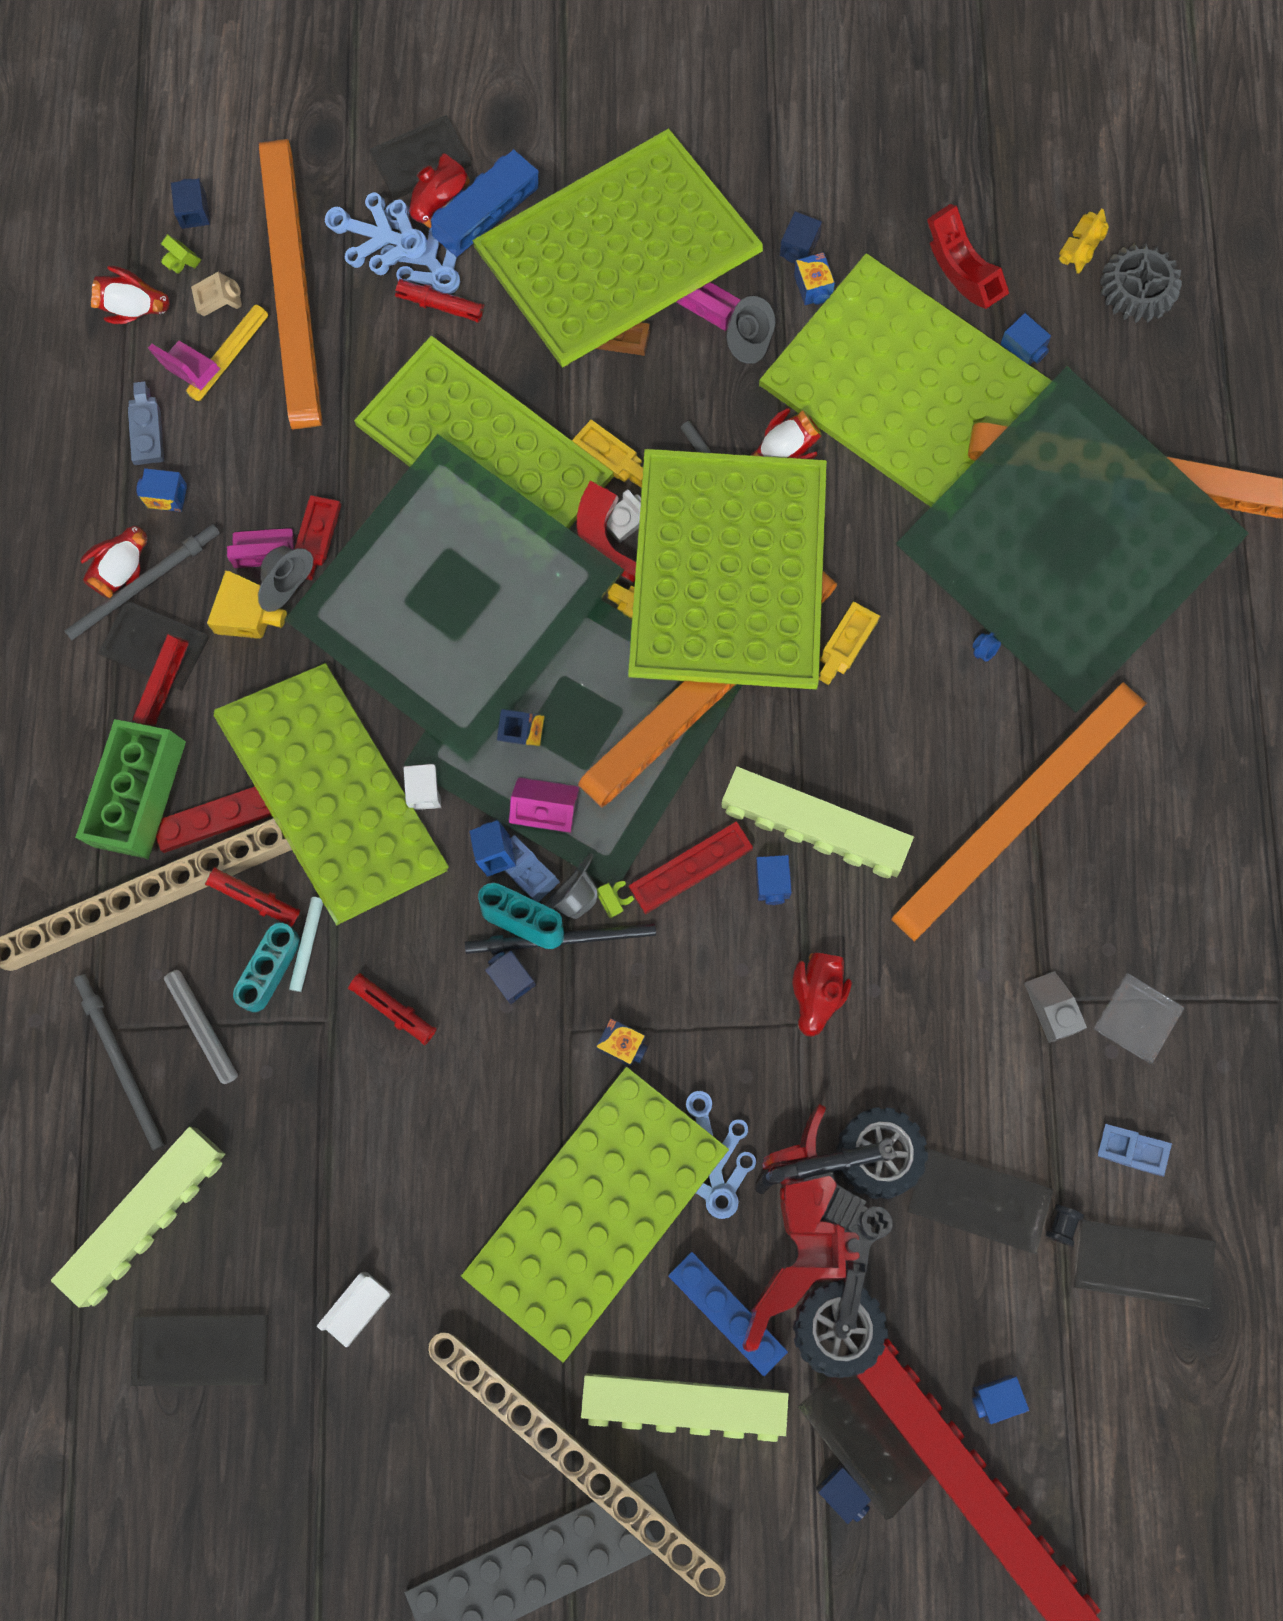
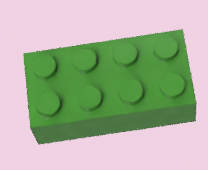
(131, 789)

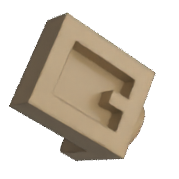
(216, 292)

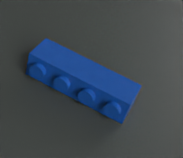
(484, 202)
(725, 1311)

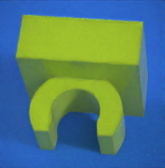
(178, 255)
(610, 900)

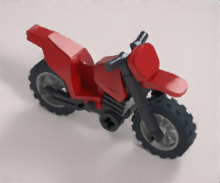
(834, 1235)

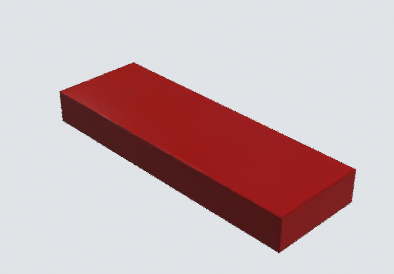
(161, 680)

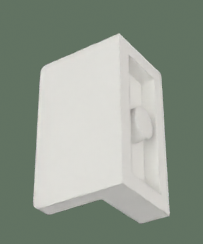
(354, 1308)

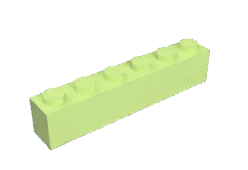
(816, 822)
(138, 1217)
(685, 1405)

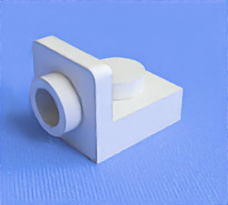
(625, 517)

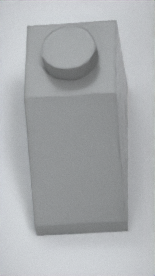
(1055, 1007)

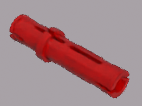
(428, 297)
(286, 914)
(422, 1030)

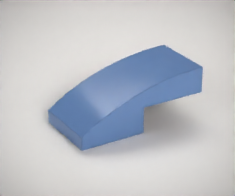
(530, 872)
(1134, 1150)

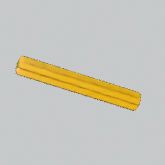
(232, 347)

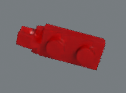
(318, 529)

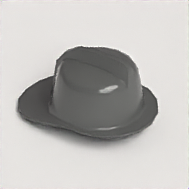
(750, 329)
(281, 575)
(576, 893)

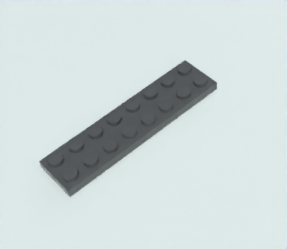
(541, 1563)

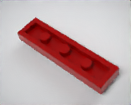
(211, 819)
(690, 867)

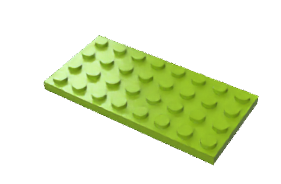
(453, 399)
(330, 793)
(594, 1214)

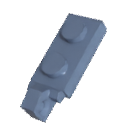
(145, 427)

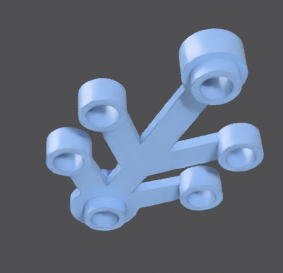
(380, 235)
(438, 272)
(716, 1177)

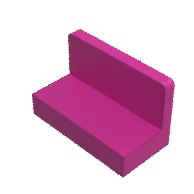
(711, 304)
(186, 364)
(252, 546)
(543, 804)

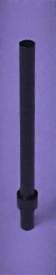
(499, 944)

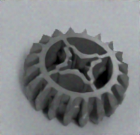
(1125, 288)

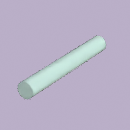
(306, 944)

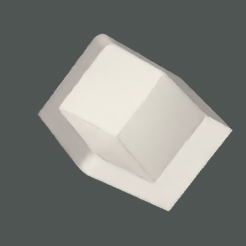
(421, 787)

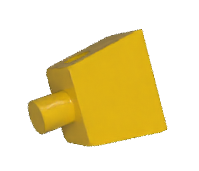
(238, 610)

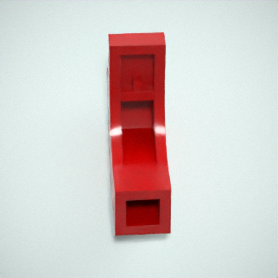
(962, 265)
(592, 522)

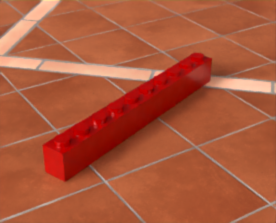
(972, 1491)

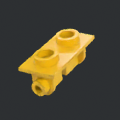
(1091, 231)

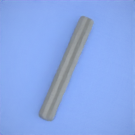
(200, 1027)

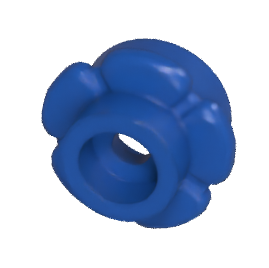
(986, 646)

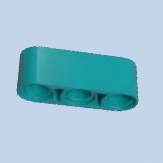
(513, 904)
(267, 983)

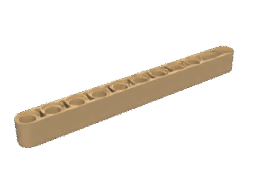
(140, 902)
(592, 1465)

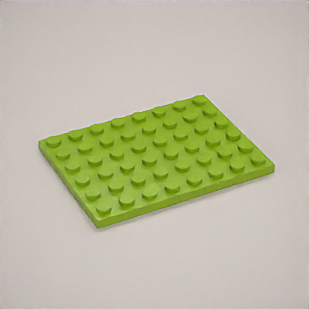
(616, 247)
(900, 379)
(729, 569)

